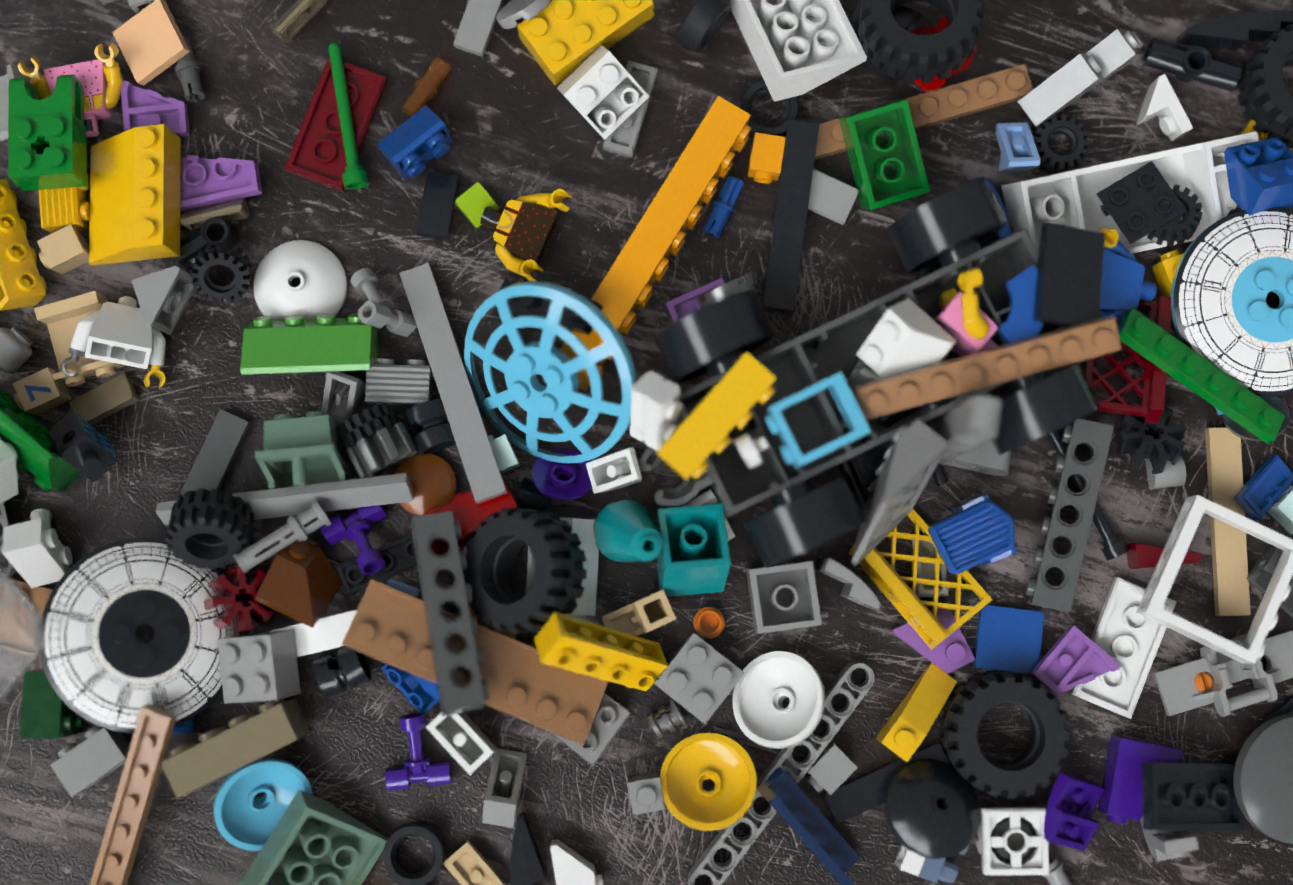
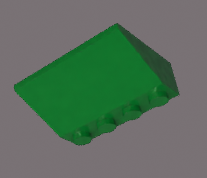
(34, 446)

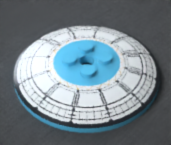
(1223, 293)

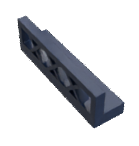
(809, 824)

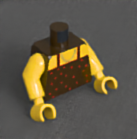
(525, 229)

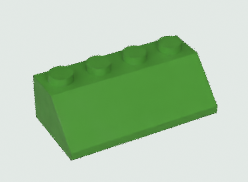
(308, 344)

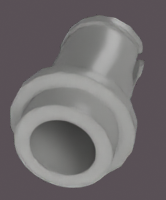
(1056, 873)

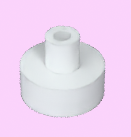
(750, 450)

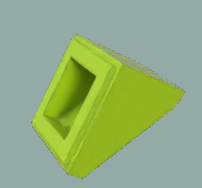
(473, 203)

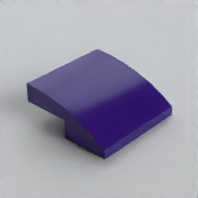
(1070, 811)

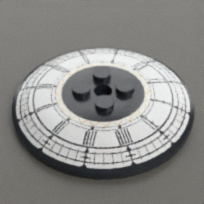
(92, 639)

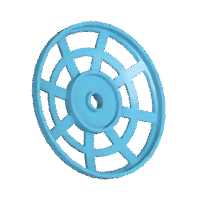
(556, 369)

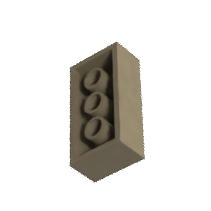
(228, 750)

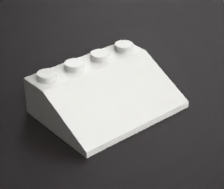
(798, 42)

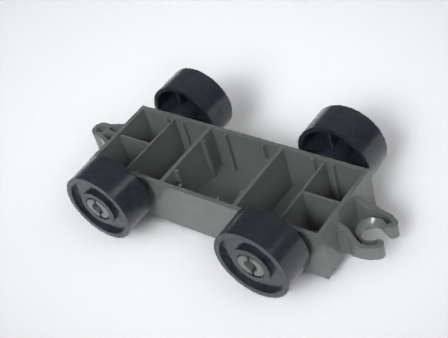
(719, 334)

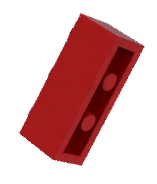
(471, 514)

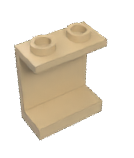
(62, 321)

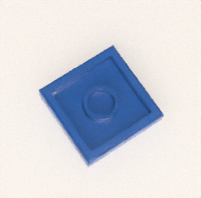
(1008, 639)

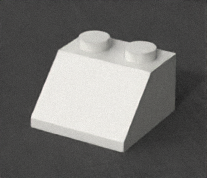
(905, 341)

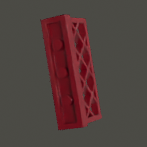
(1153, 379)

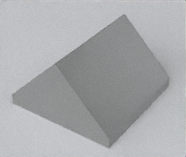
(163, 297)

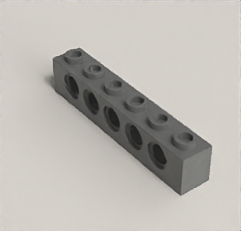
(1097, 438)
(452, 696)

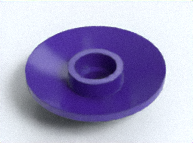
(549, 475)

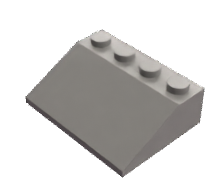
(898, 484)

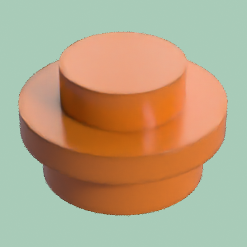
(709, 622)

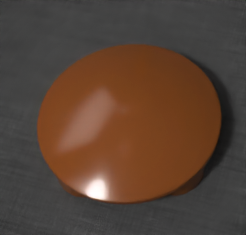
(431, 480)

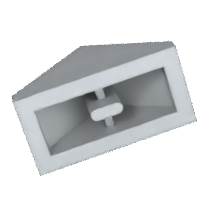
(342, 395)

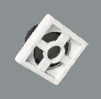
(1012, 839)

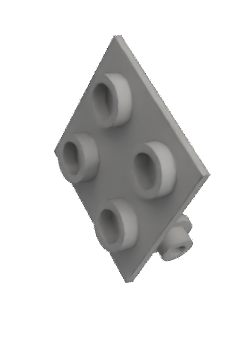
(605, 726)

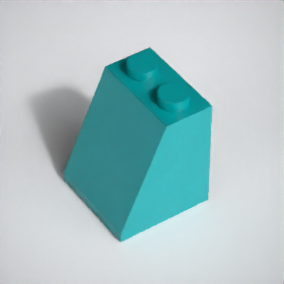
(693, 550)

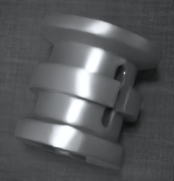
(666, 719)

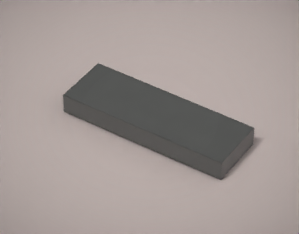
(217, 453)

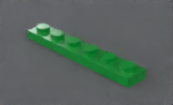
(1200, 376)

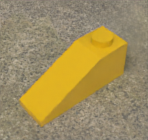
(917, 712)

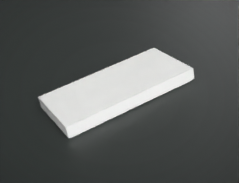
(1130, 642)

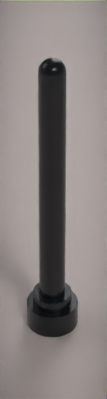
(1112, 544)

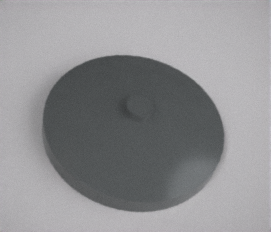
(1266, 778)

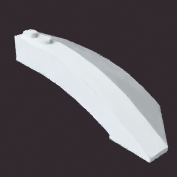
(1072, 200)

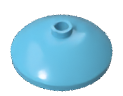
(248, 819)

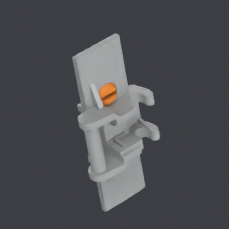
(1212, 673)

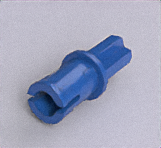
(723, 206)

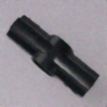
(1209, 71)

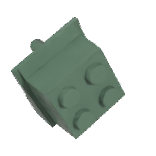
(302, 451)

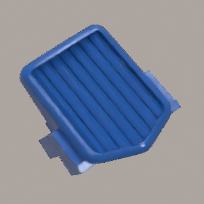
(974, 535)

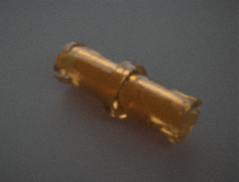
(426, 87)

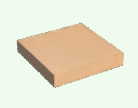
(151, 41)

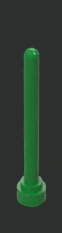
(354, 174)

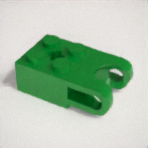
(47, 135)

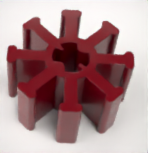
(240, 611)

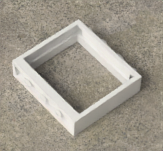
(1170, 563)

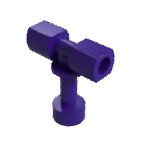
(357, 528)
(417, 767)

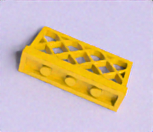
(905, 598)

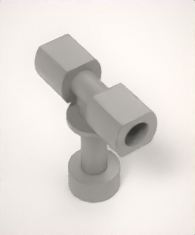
(377, 310)

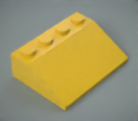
(135, 196)

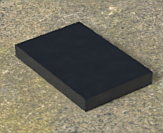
(1068, 275)

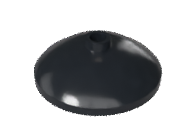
(918, 820)

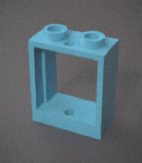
(847, 406)

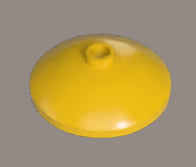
(701, 760)

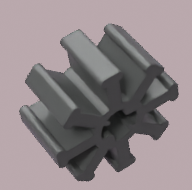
(382, 451)

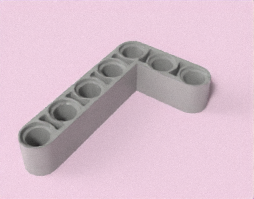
(969, 436)

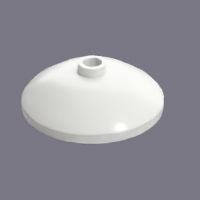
(321, 286)
(760, 698)

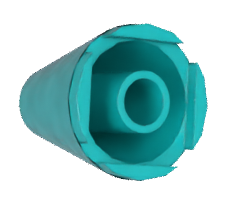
(627, 532)

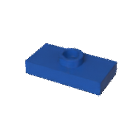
(1265, 487)

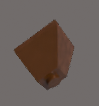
(300, 583)

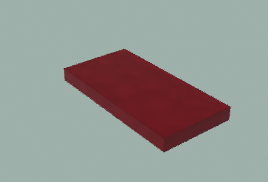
(319, 144)

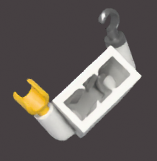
(119, 337)

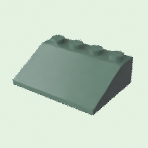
(316, 847)

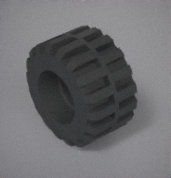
(209, 528)

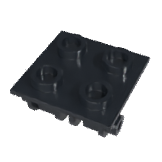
(1140, 202)

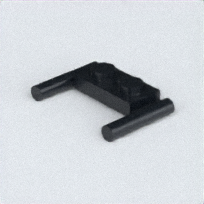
(862, 470)

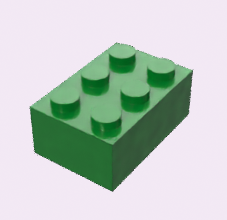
(884, 154)

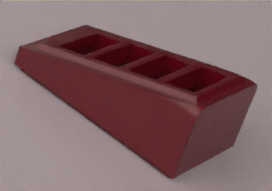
(1148, 555)

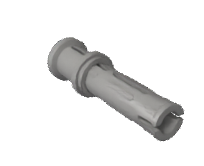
(296, 528)

